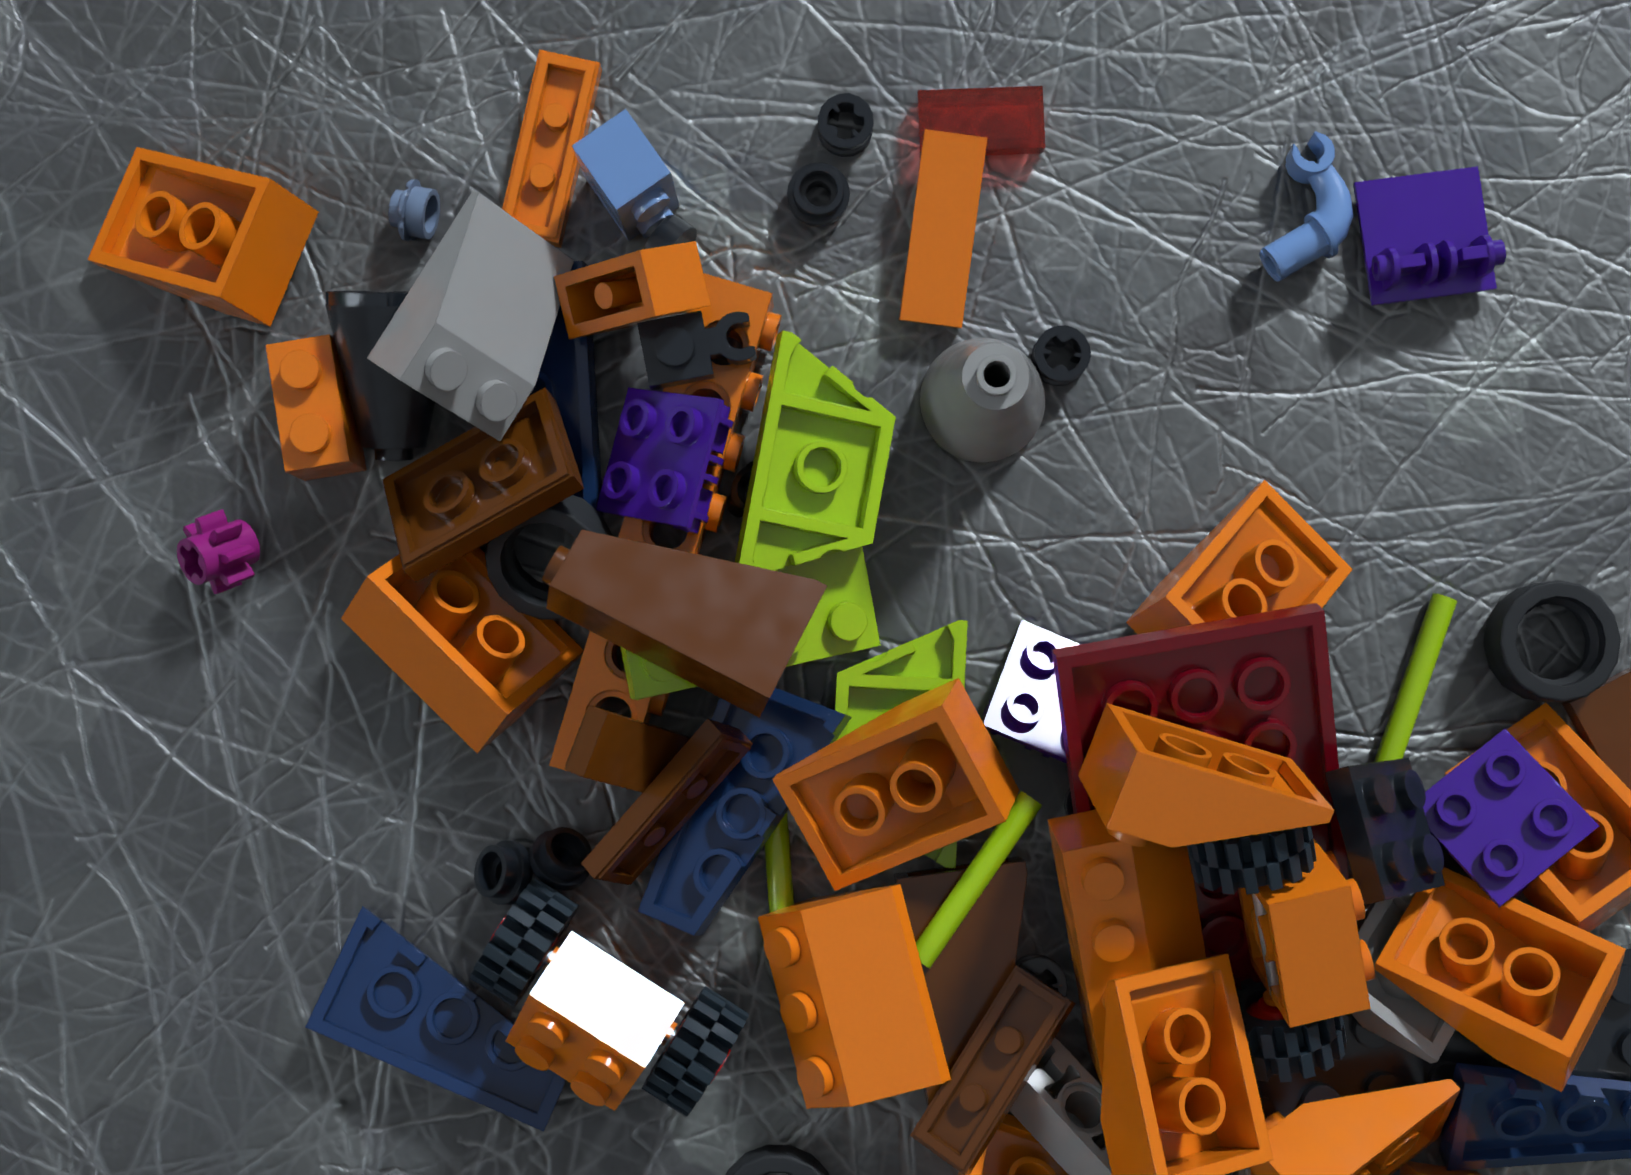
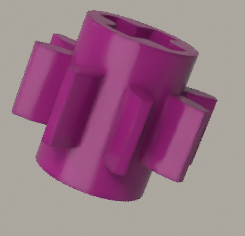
(218, 551)

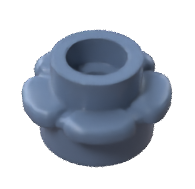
(414, 211)

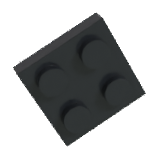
(1386, 829)

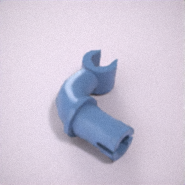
(1321, 229)

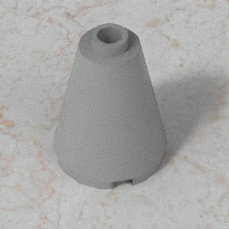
(980, 419)

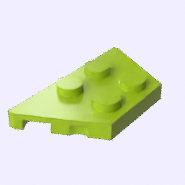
(813, 464)
(899, 676)

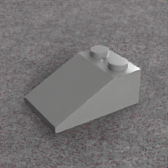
(477, 318)

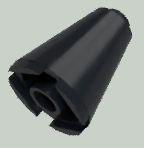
(385, 410)

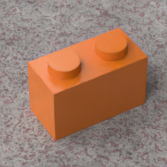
(632, 289)
(313, 409)

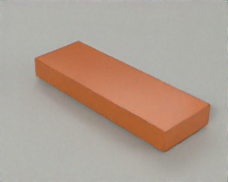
(544, 160)
(942, 228)

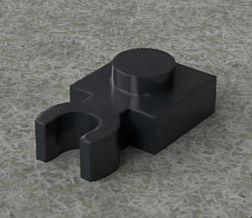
(681, 349)

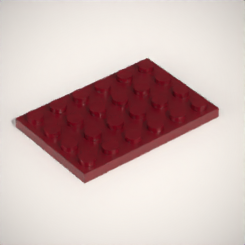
(1235, 678)

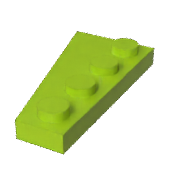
(838, 626)

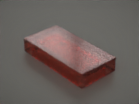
(1005, 115)

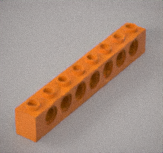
(599, 672)

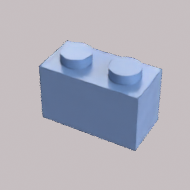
(627, 175)

